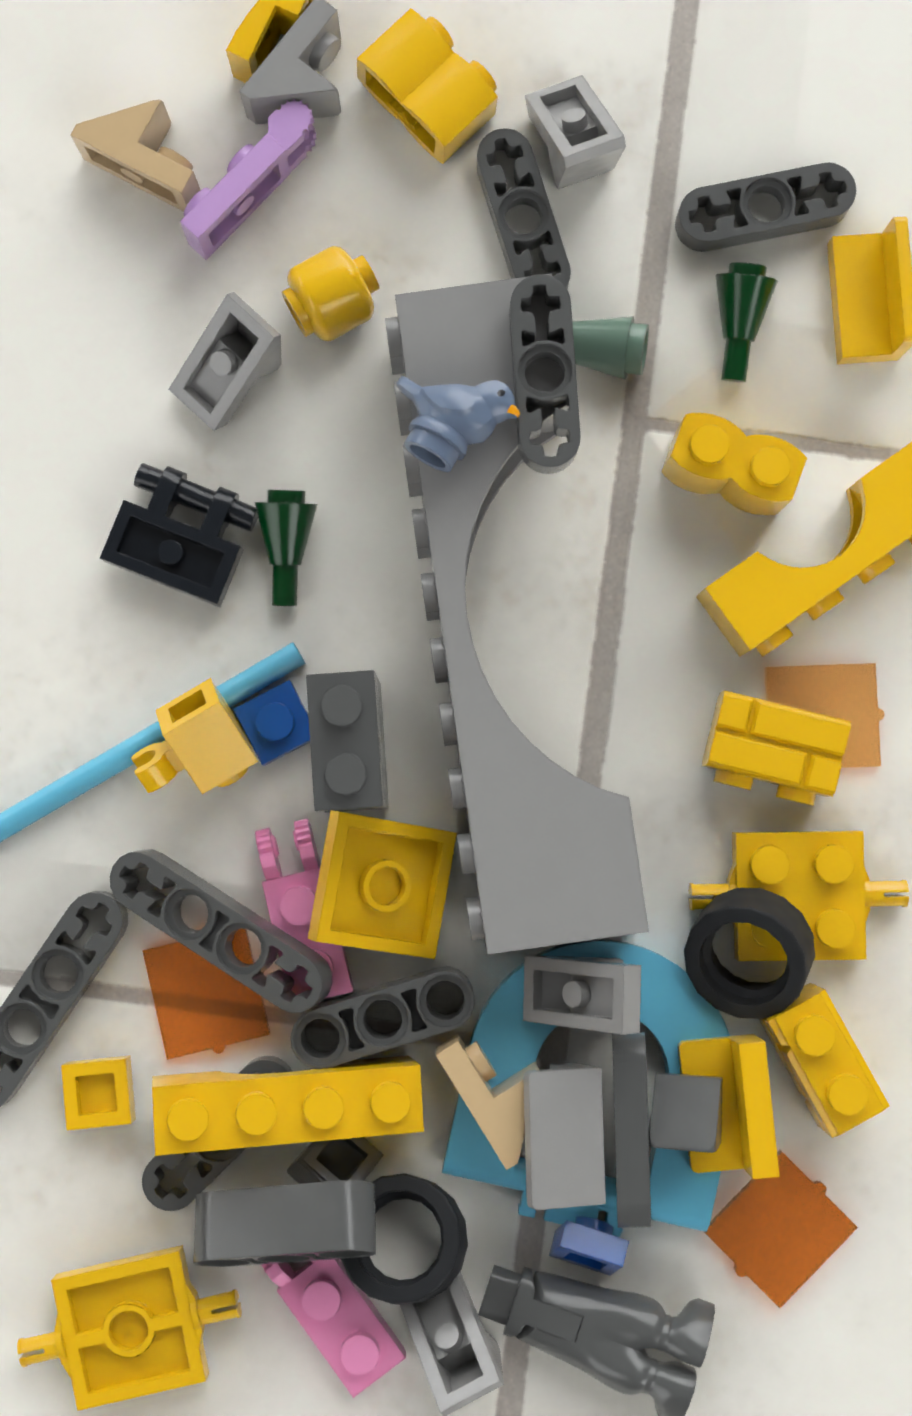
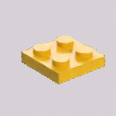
(382, 885)

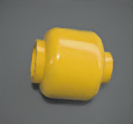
(330, 293)

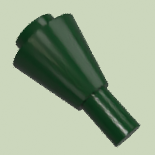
(742, 306)
(285, 531)

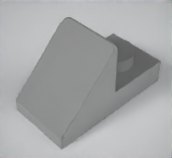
(291, 68)
(577, 131)
(227, 361)
(583, 993)
(454, 1347)

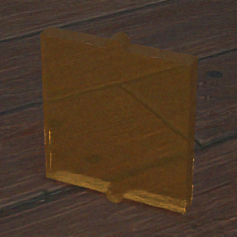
(839, 692)
(200, 1003)
(780, 1230)

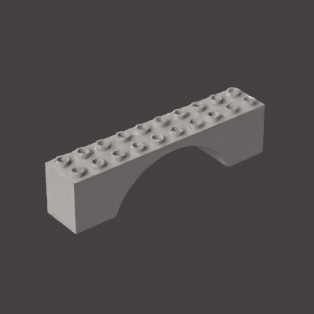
(544, 846)

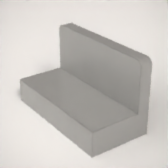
(564, 1137)

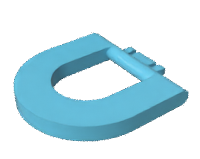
(671, 1013)

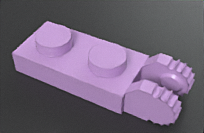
(249, 178)

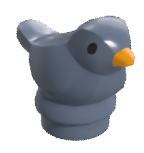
(453, 418)

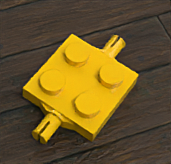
(819, 876)
(129, 1328)

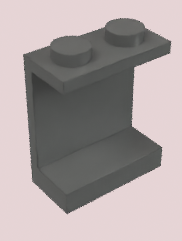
(347, 741)

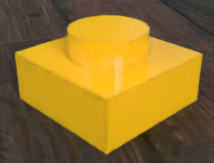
(98, 1092)

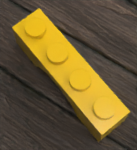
(764, 596)
(288, 1107)

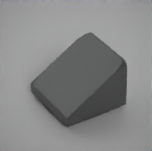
(686, 1112)
(335, 1161)

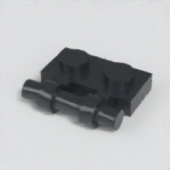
(172, 551)

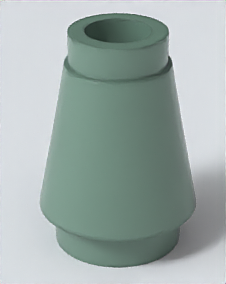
(611, 345)

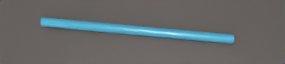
(119, 756)

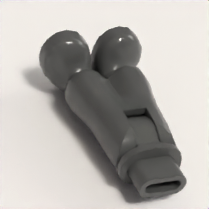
(604, 1332)

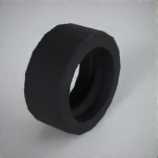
(731, 992)
(451, 1251)

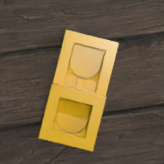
(260, 34)

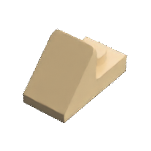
(128, 147)
(495, 1109)

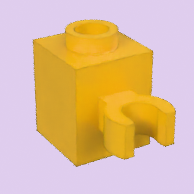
(198, 737)

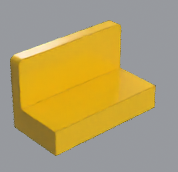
(872, 294)
(747, 1108)

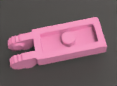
(292, 901)
(339, 1321)

